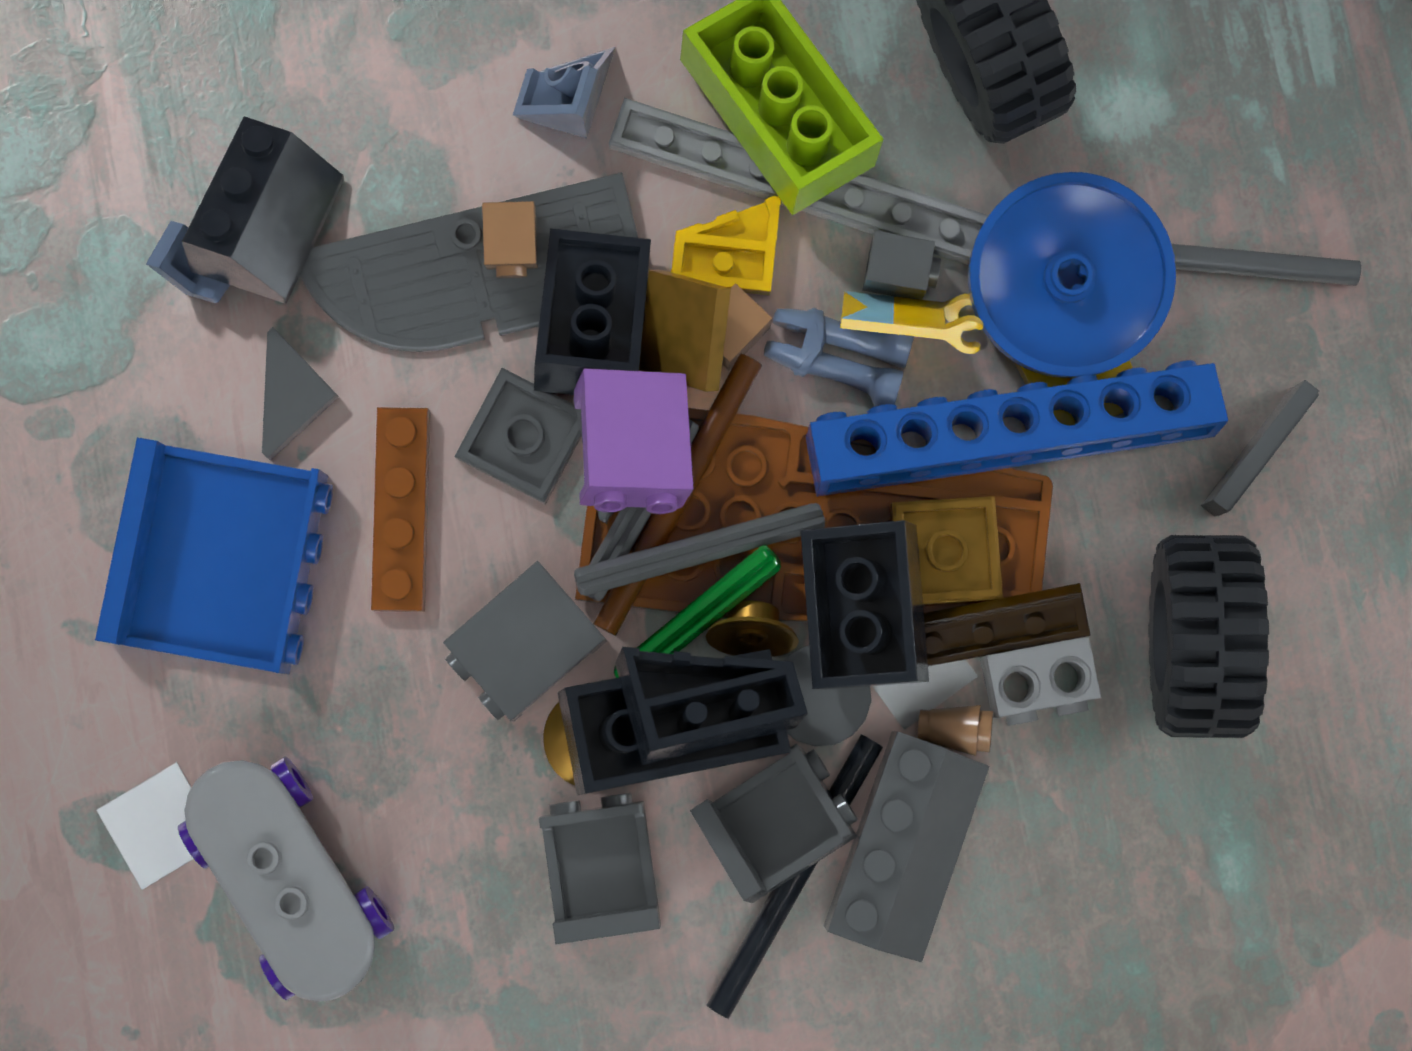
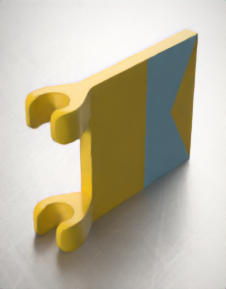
(911, 317)

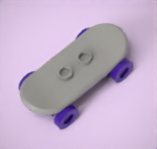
(282, 879)

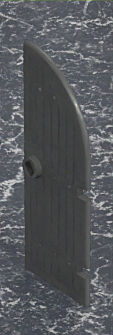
(428, 279)

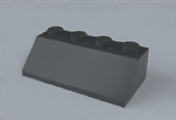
(906, 847)

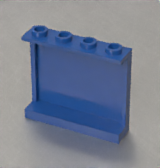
(214, 557)

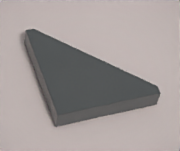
(291, 396)

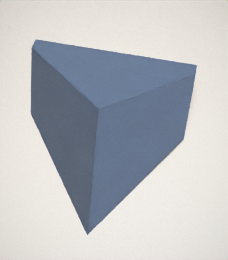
(564, 94)

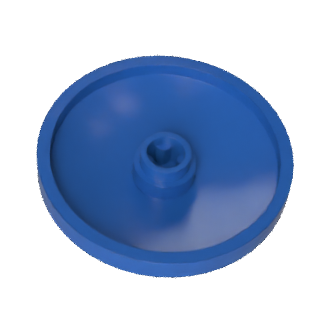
(1072, 275)

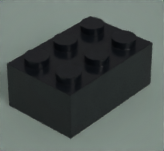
(864, 605)

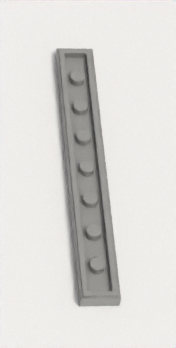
(860, 203)

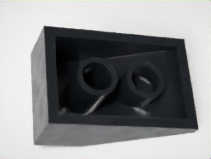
(590, 307)

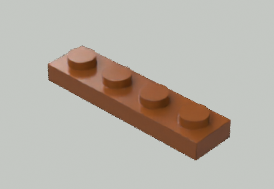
(400, 509)

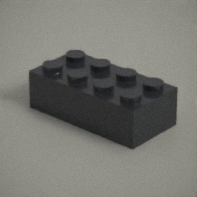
(606, 750)

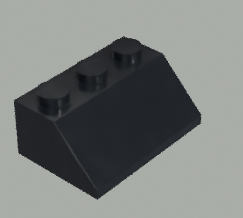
(262, 211)

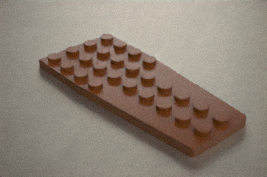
(767, 470)

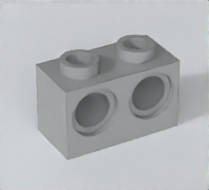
(1038, 668)

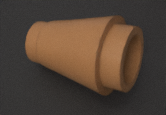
(957, 728)

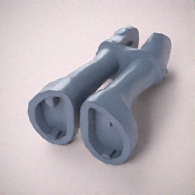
(877, 382)

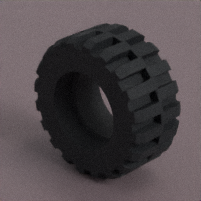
(1002, 62)
(1208, 636)

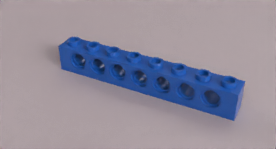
(1190, 387)

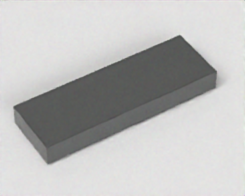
(1260, 449)

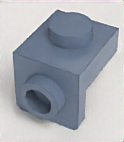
(171, 263)

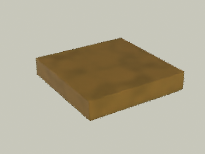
(684, 328)
(955, 548)

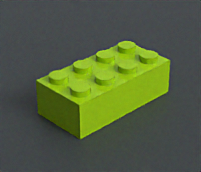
(780, 100)

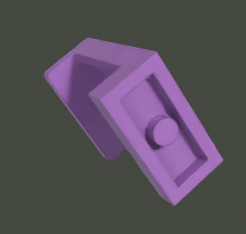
(634, 440)

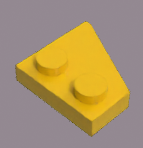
(731, 248)

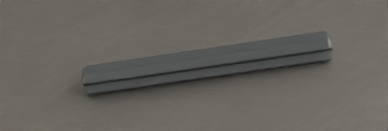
(697, 549)

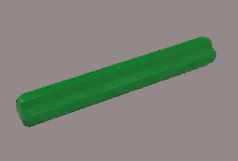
(713, 603)

